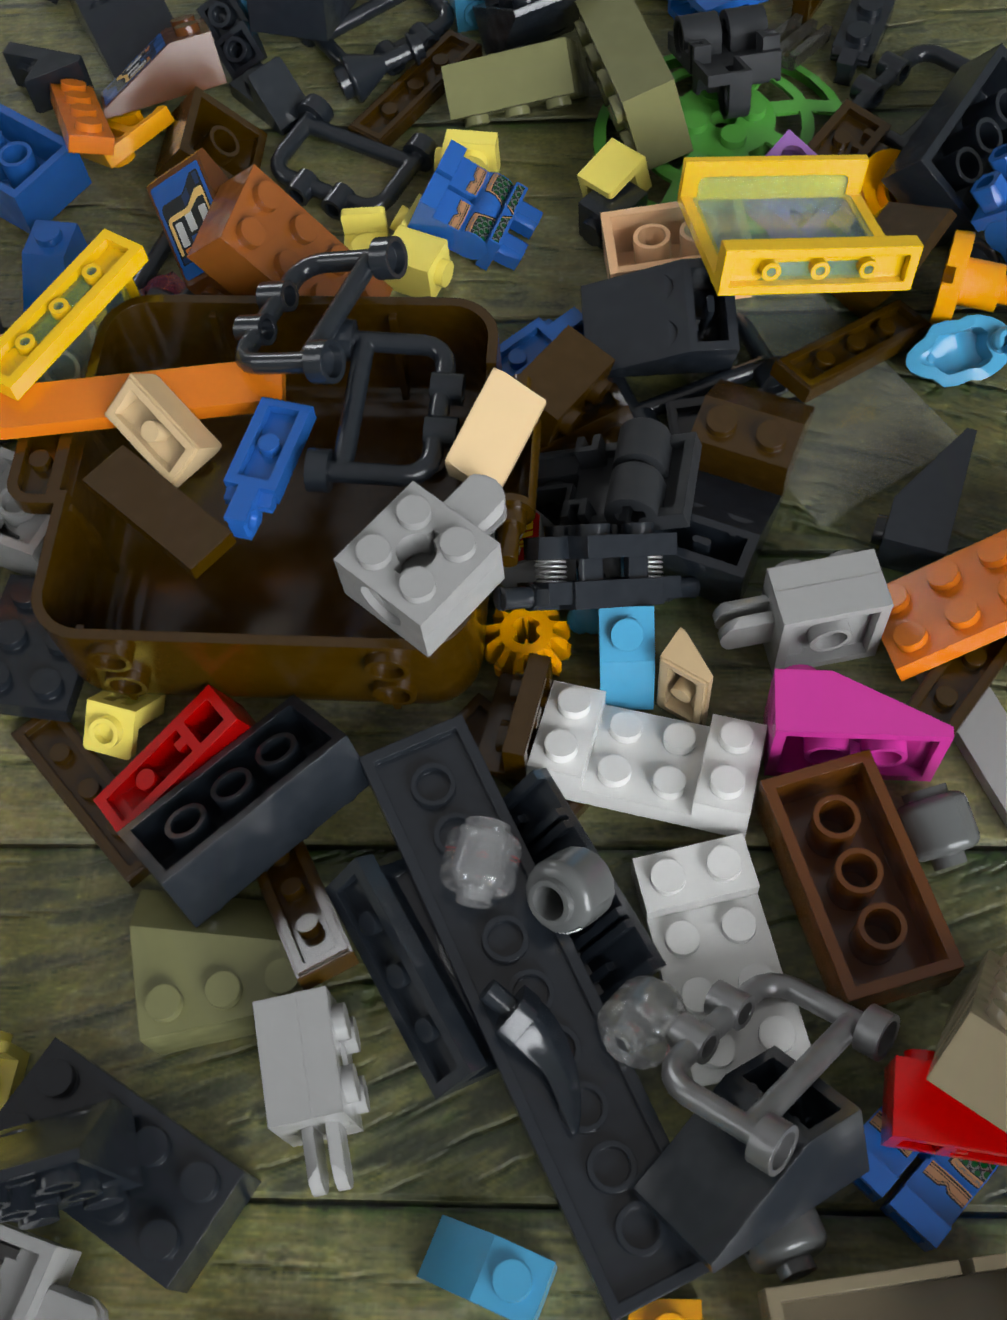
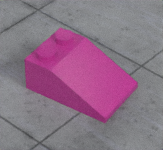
(830, 716)

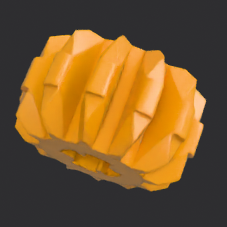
(520, 626)

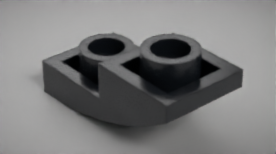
(234, 40)

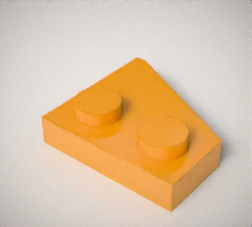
(130, 134)

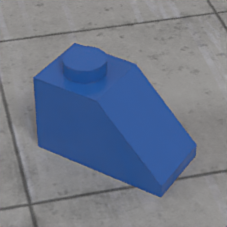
(47, 254)

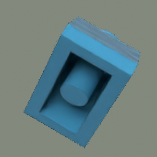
(627, 656)
(488, 1270)

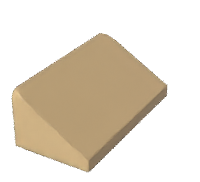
(161, 428)
(495, 429)
(684, 680)

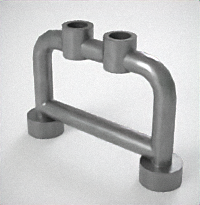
(762, 1128)

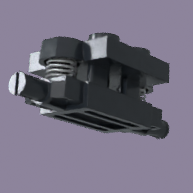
(599, 569)

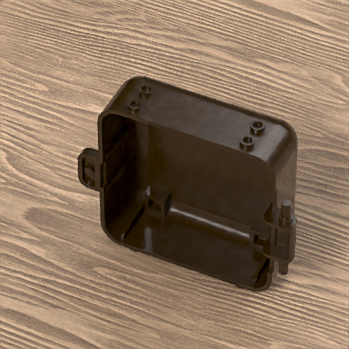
(271, 607)

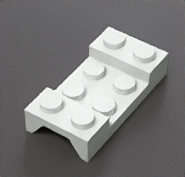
(649, 761)
(712, 928)

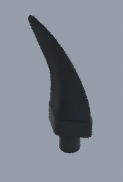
(538, 1035)

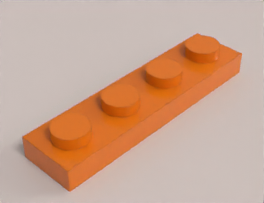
(81, 118)

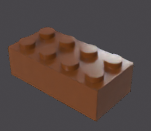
(259, 233)

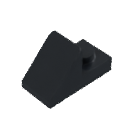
(39, 67)
(270, 94)

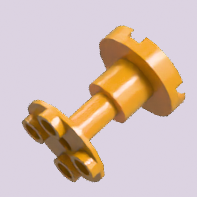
(968, 281)

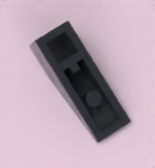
(924, 511)

